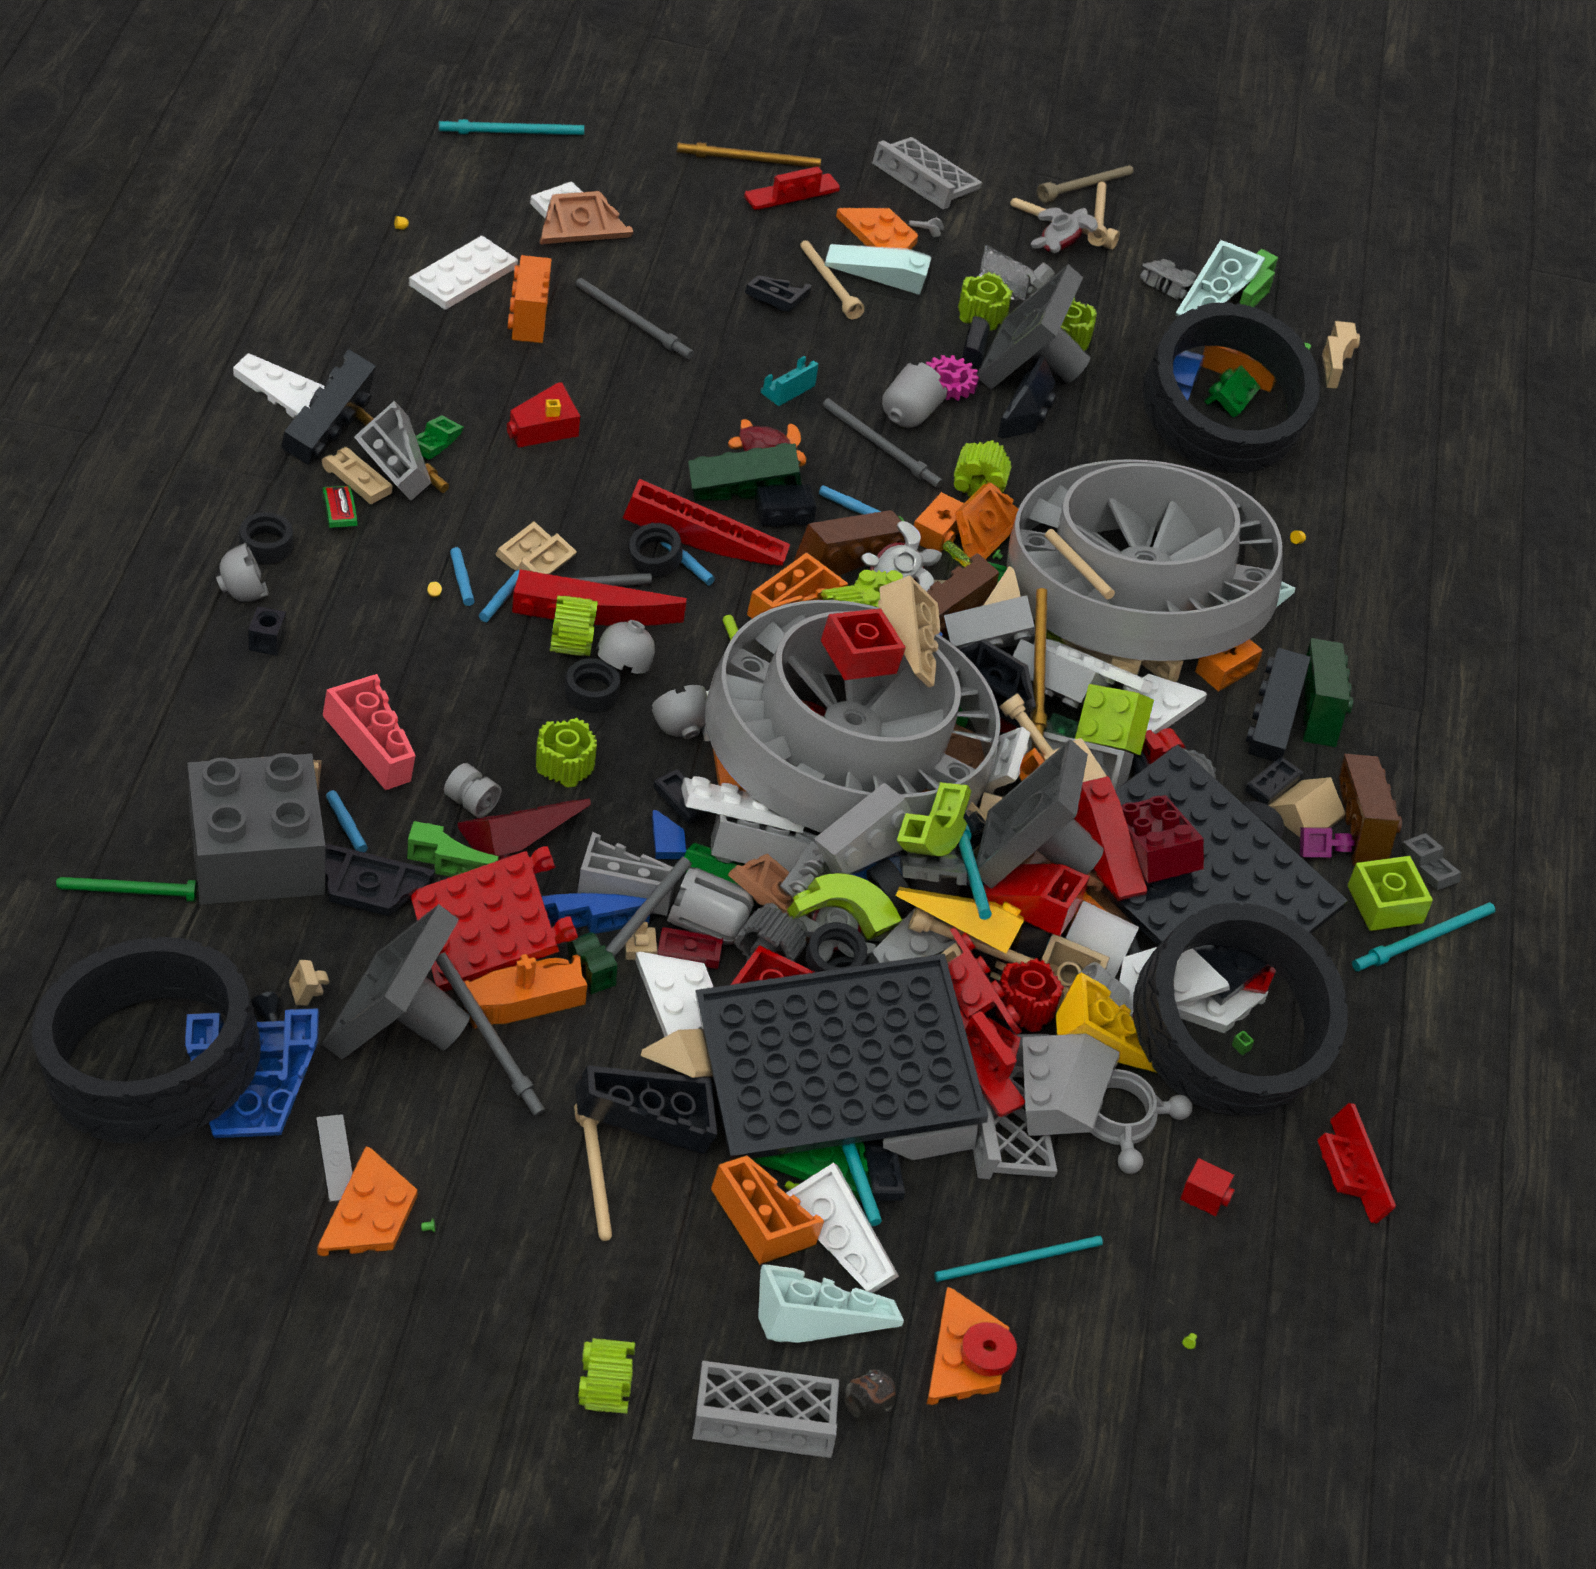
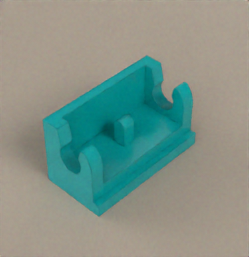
(791, 383)

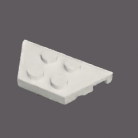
(1170, 702)
(1192, 977)
(672, 989)
(1221, 1018)

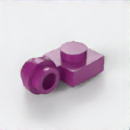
(1319, 842)

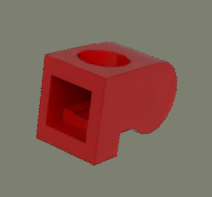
(1160, 743)

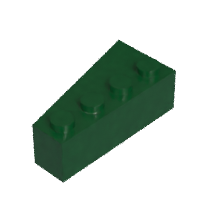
(743, 472)
(1326, 692)

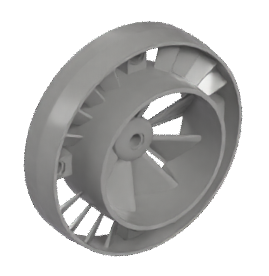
(1166, 596)
(883, 732)

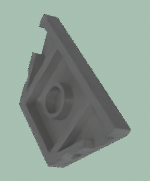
(934, 867)

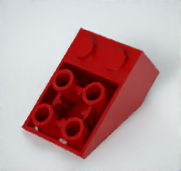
(1043, 893)

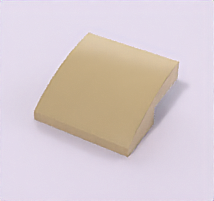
(535, 550)

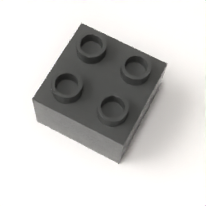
(256, 828)

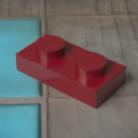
(690, 946)

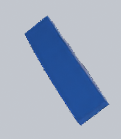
(594, 910)

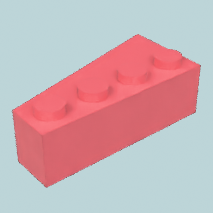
(371, 730)

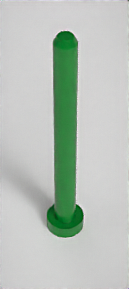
(136, 887)

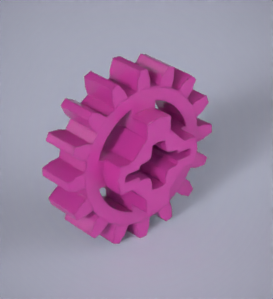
(955, 376)

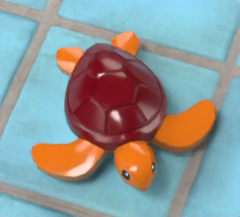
(766, 437)

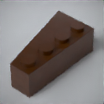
(844, 540)
(965, 589)
(1368, 807)

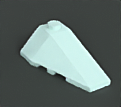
(886, 265)
(1222, 276)
(811, 1310)

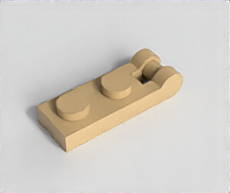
(358, 475)

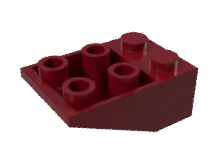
(1163, 839)

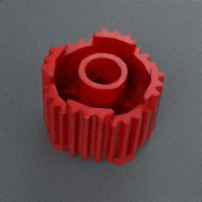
(1032, 992)

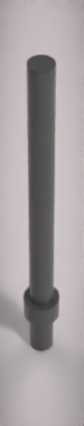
(669, 341)
(918, 468)
(521, 1084)

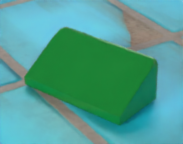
(701, 858)

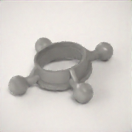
(1126, 1135)

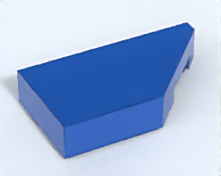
(668, 837)

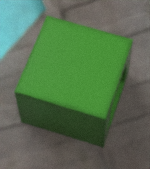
(1242, 1042)

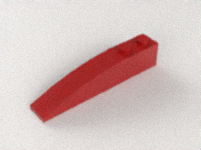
(703, 527)
(538, 592)

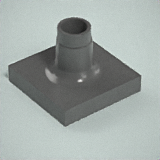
(1036, 331)
(1040, 818)
(399, 990)

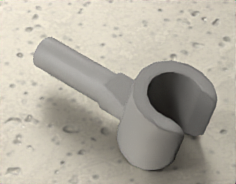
(934, 226)

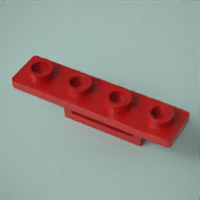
(792, 187)
(972, 985)
(993, 1064)
(1355, 1165)

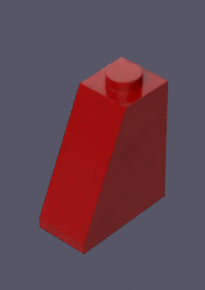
(531, 425)

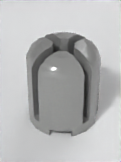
(711, 906)

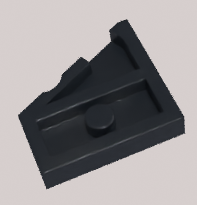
(777, 292)

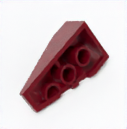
(519, 829)

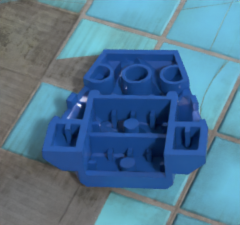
(281, 1068)

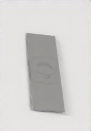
(335, 1154)

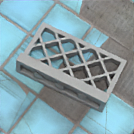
(913, 171)
(987, 1149)
(764, 1428)

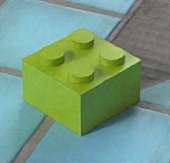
(1115, 718)
(1390, 893)

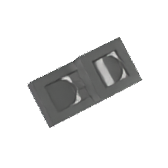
(1430, 862)

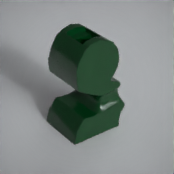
(599, 964)

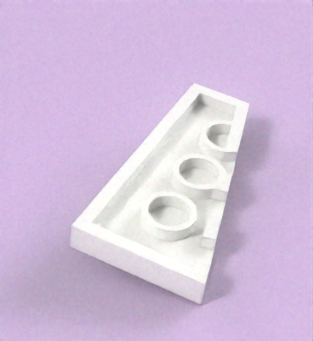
(277, 383)
(1107, 671)
(845, 1228)

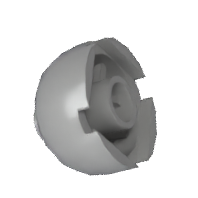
(241, 575)
(627, 645)
(682, 712)

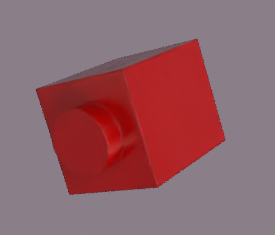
(1208, 1187)

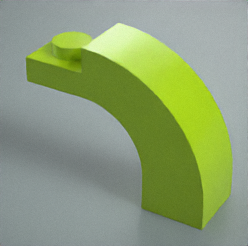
(942, 828)
(855, 895)

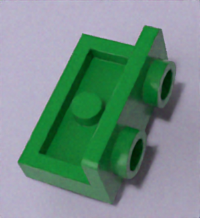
(1233, 390)

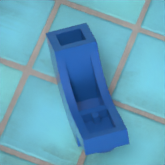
(1186, 370)

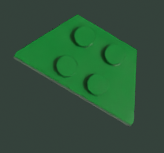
(809, 1162)

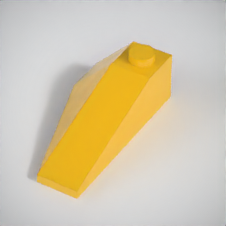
(963, 914)
(1093, 1012)

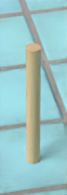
(1080, 564)

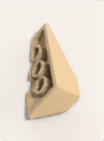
(916, 622)

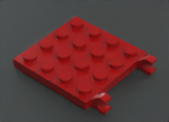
(497, 916)

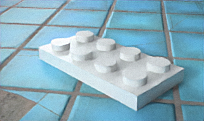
(463, 272)
(732, 802)

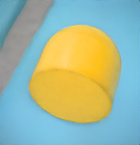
(400, 223)
(1297, 537)
(434, 589)

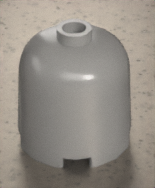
(913, 395)

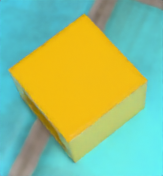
(552, 408)

